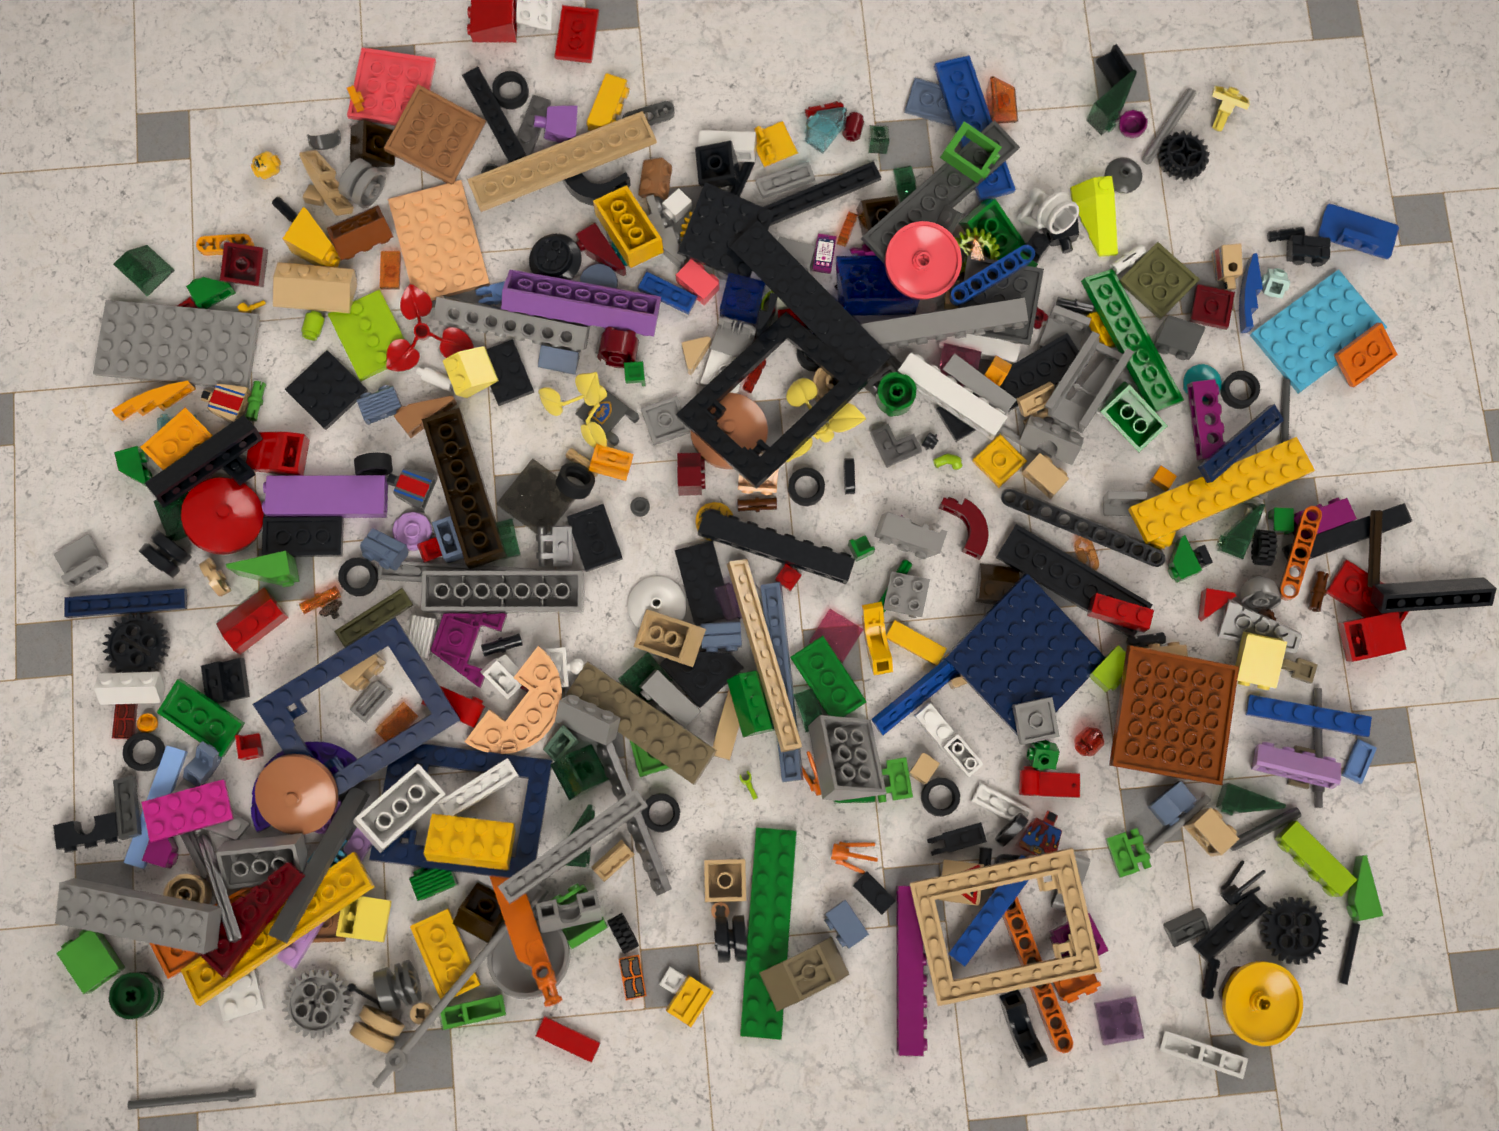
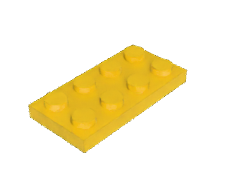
(443, 952)

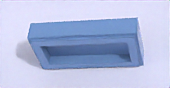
(1359, 761)

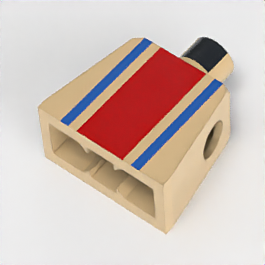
(1228, 264)
(227, 401)

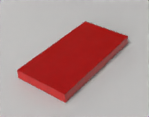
(1351, 589)

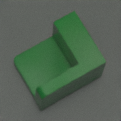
(634, 372)
(1282, 519)
(860, 548)

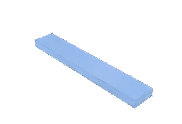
(162, 785)

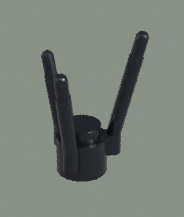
(1233, 894)

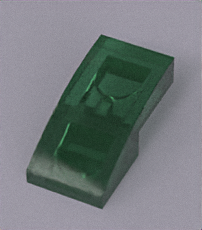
(904, 181)
(509, 538)

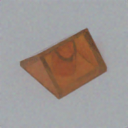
(1001, 101)

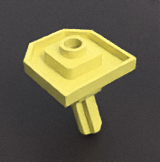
(1229, 98)

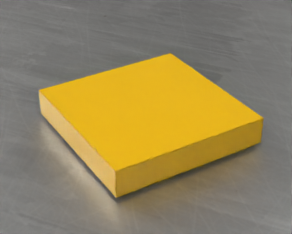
(999, 461)

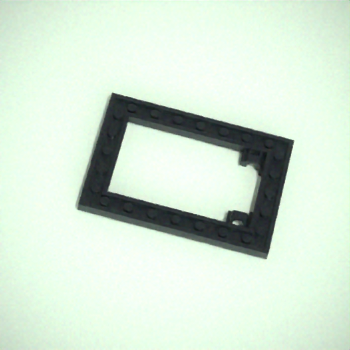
(746, 462)

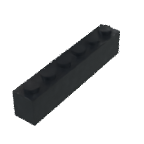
(203, 461)
(1433, 595)

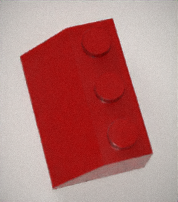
(251, 621)

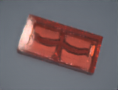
(124, 721)

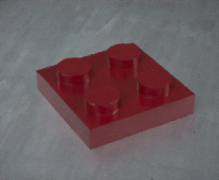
(1212, 307)

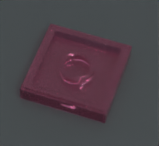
(839, 633)

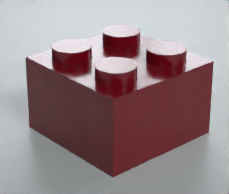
(244, 264)

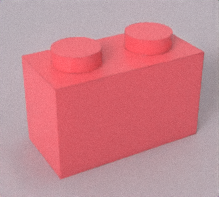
(698, 281)

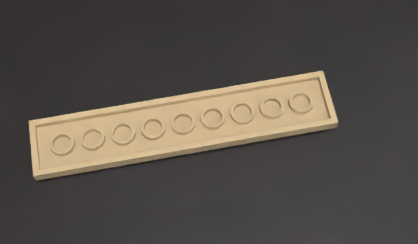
(561, 161)

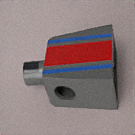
(413, 487)

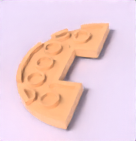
(531, 717)

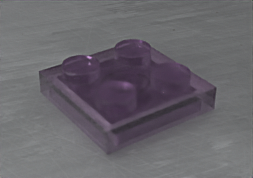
(1119, 1020)

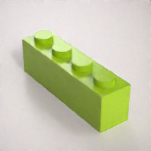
(1316, 859)

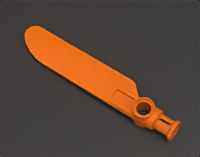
(527, 941)

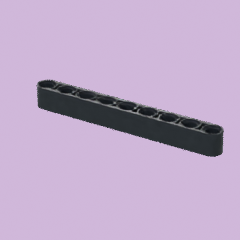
(1089, 533)

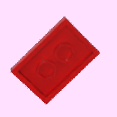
(577, 34)

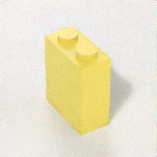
(1260, 660)

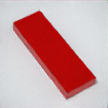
(568, 1039)

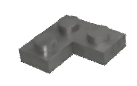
(892, 450)

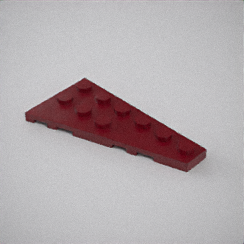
(252, 916)

